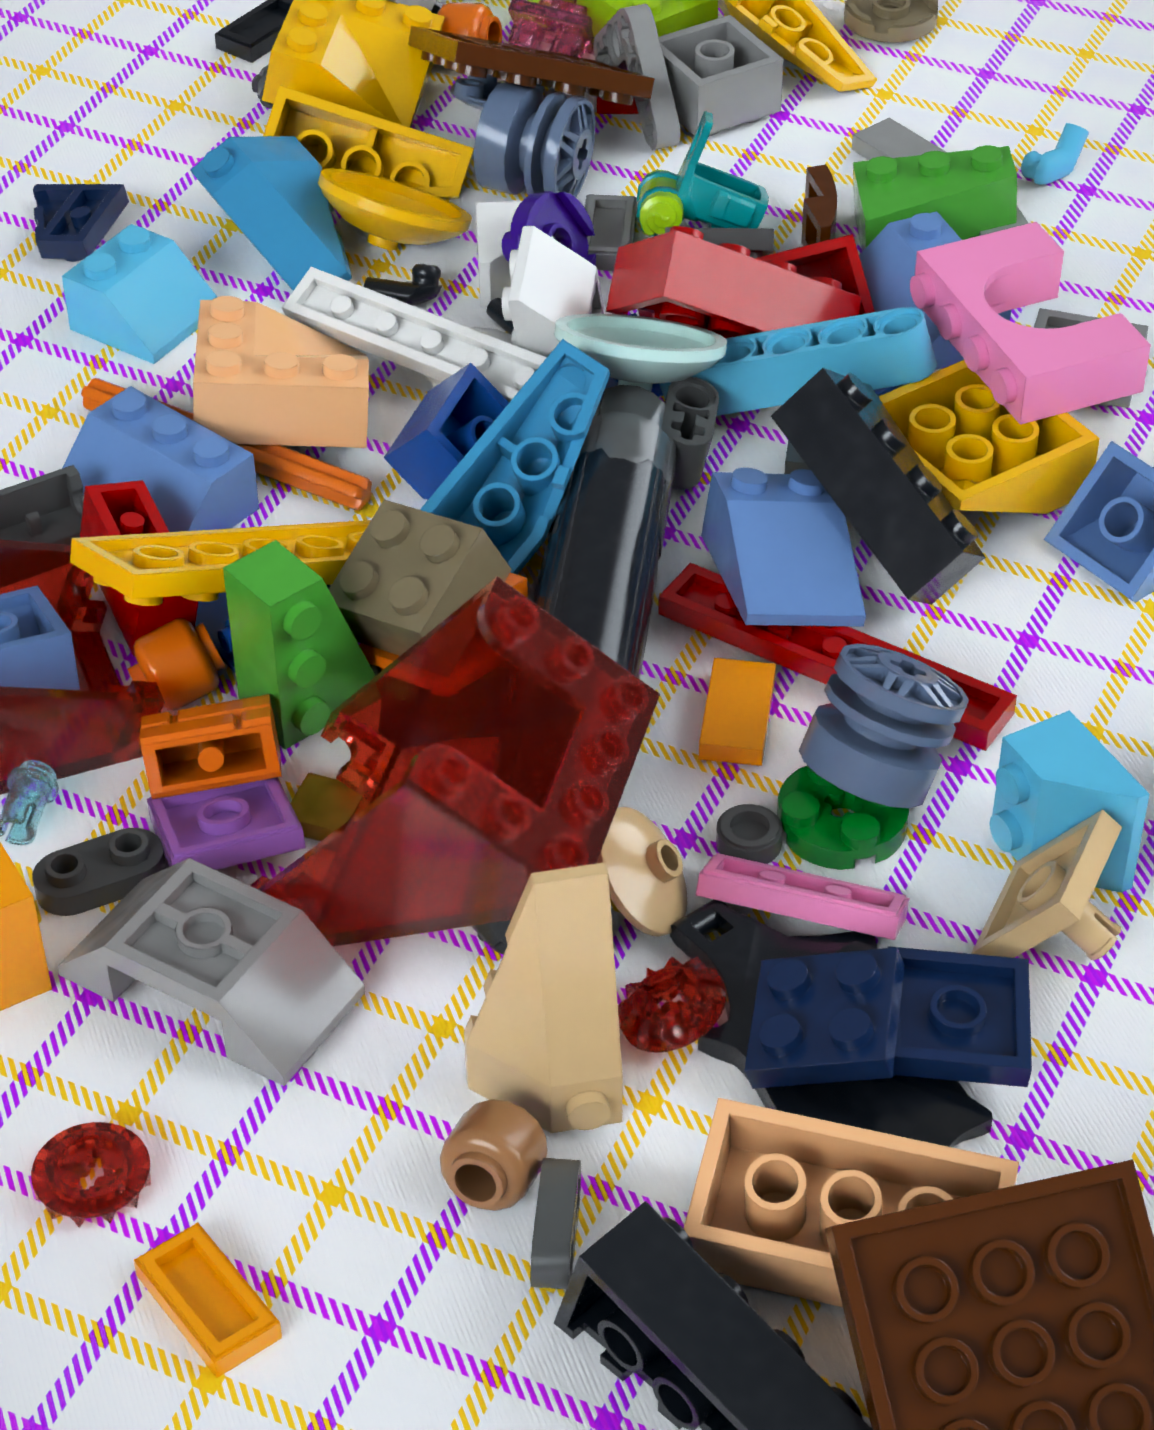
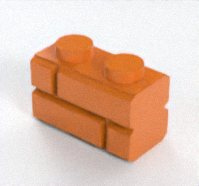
(210, 746)

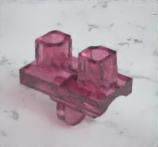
(553, 22)

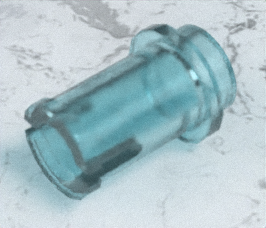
(30, 790)

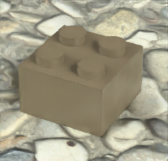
(412, 575)

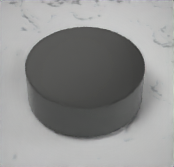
(749, 833)

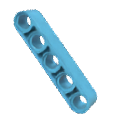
(772, 365)

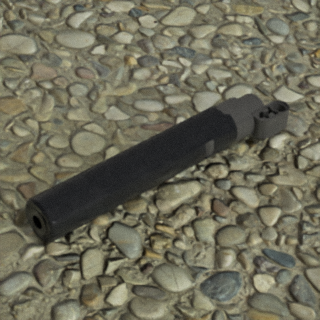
(613, 522)

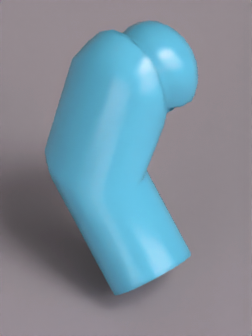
(1057, 162)

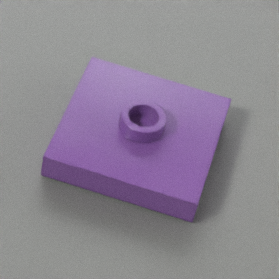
(227, 824)

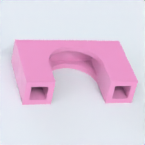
(1025, 367)

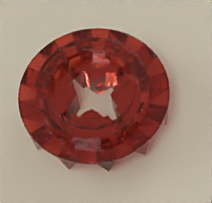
(675, 1022)
(73, 1154)

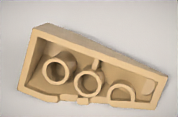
(552, 1007)

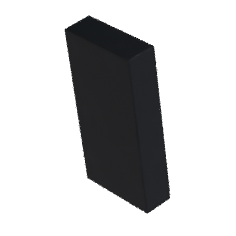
(254, 32)

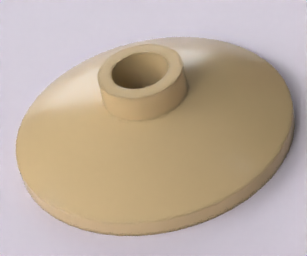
(644, 873)

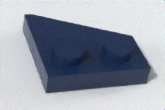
(75, 217)

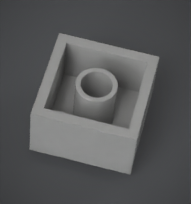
(722, 72)

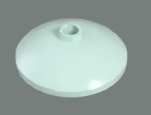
(642, 348)

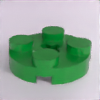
(832, 841)

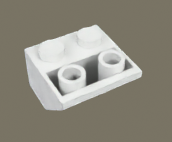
(546, 286)

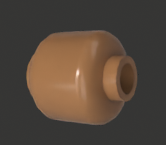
(493, 1155)

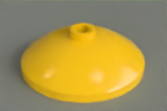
(392, 209)

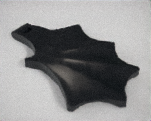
(900, 1105)

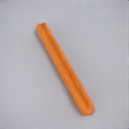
(273, 460)

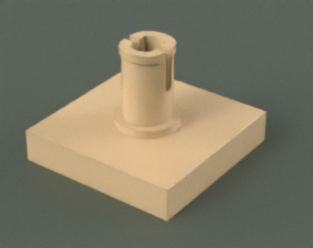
(1052, 894)

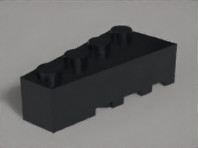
(880, 484)
(693, 1335)

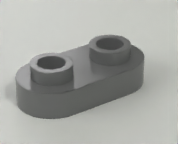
(96, 871)

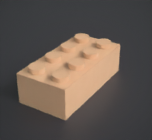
(784, 1177)

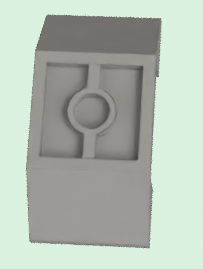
(228, 955)

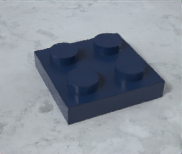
(825, 1018)
(964, 1018)

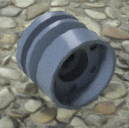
(533, 141)
(883, 726)

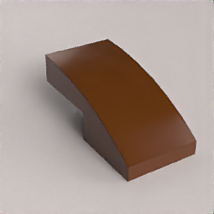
(819, 206)

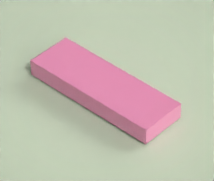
(803, 896)

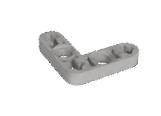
(634, 44)

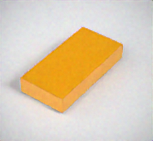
(737, 711)
(207, 1299)

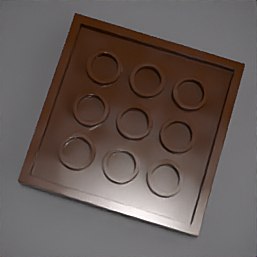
(530, 66)
(1006, 1307)

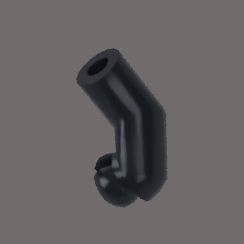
(419, 290)

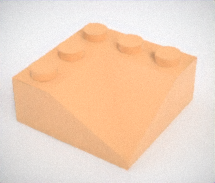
(276, 379)

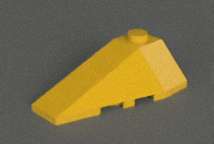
(804, 38)
(369, 144)

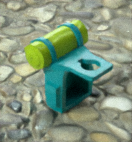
(699, 193)

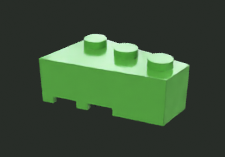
(966, 187)
(291, 641)

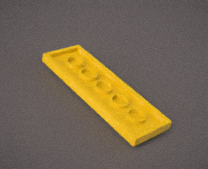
(193, 561)

